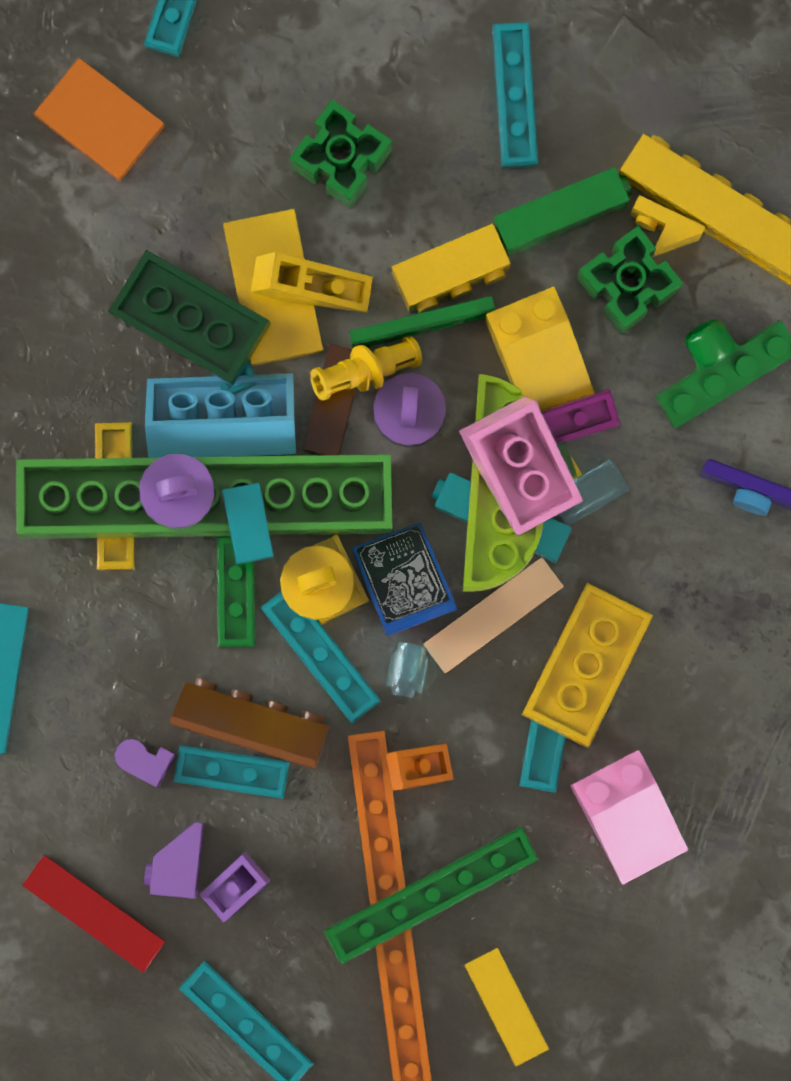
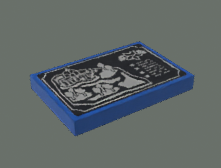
(404, 579)

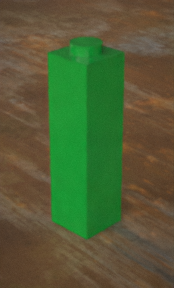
(562, 211)

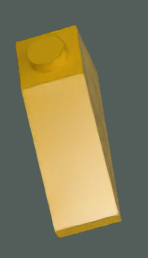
(310, 283)

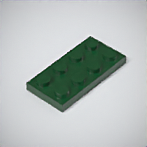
(189, 317)

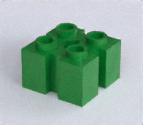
(338, 132)
(630, 258)

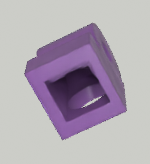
(135, 759)

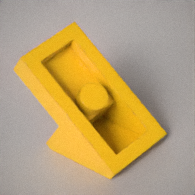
(675, 228)

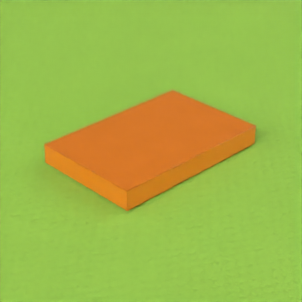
(99, 119)

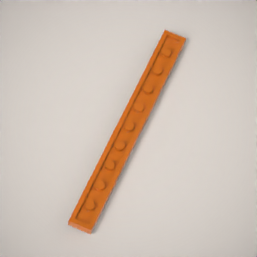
(384, 878)

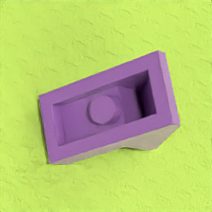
(234, 887)

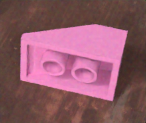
(521, 464)
(629, 817)

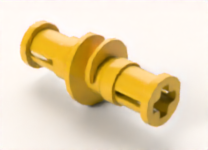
(366, 368)

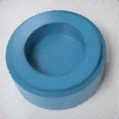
(752, 502)

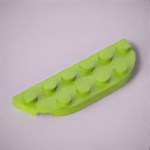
(492, 547)

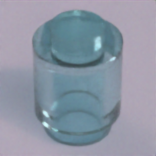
(407, 669)

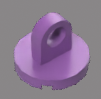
(409, 409)
(176, 491)

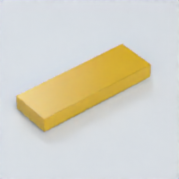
(506, 1006)

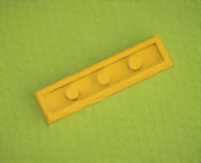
(114, 441)

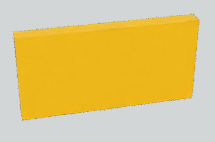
(293, 325)
(587, 665)

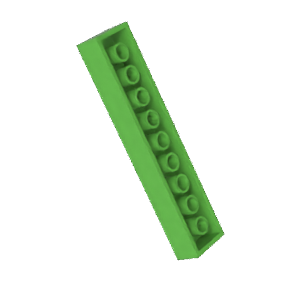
(297, 494)

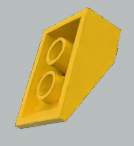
(539, 349)

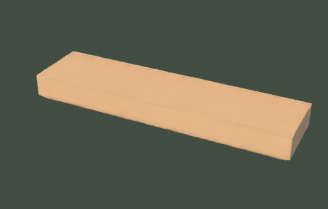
(493, 615)

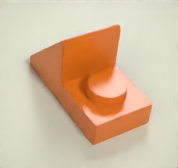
(419, 767)

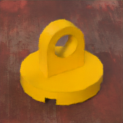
(317, 582)

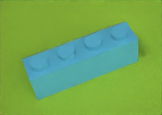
(204, 421)

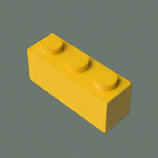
(451, 269)

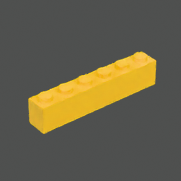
(709, 200)

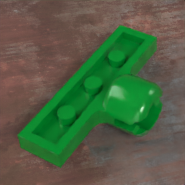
(722, 367)

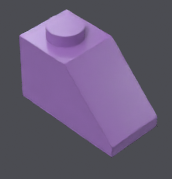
(177, 865)

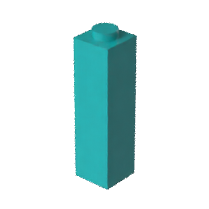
(453, 500)

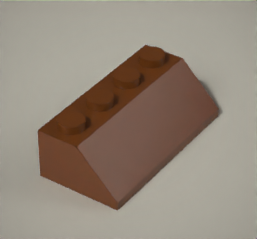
(250, 725)

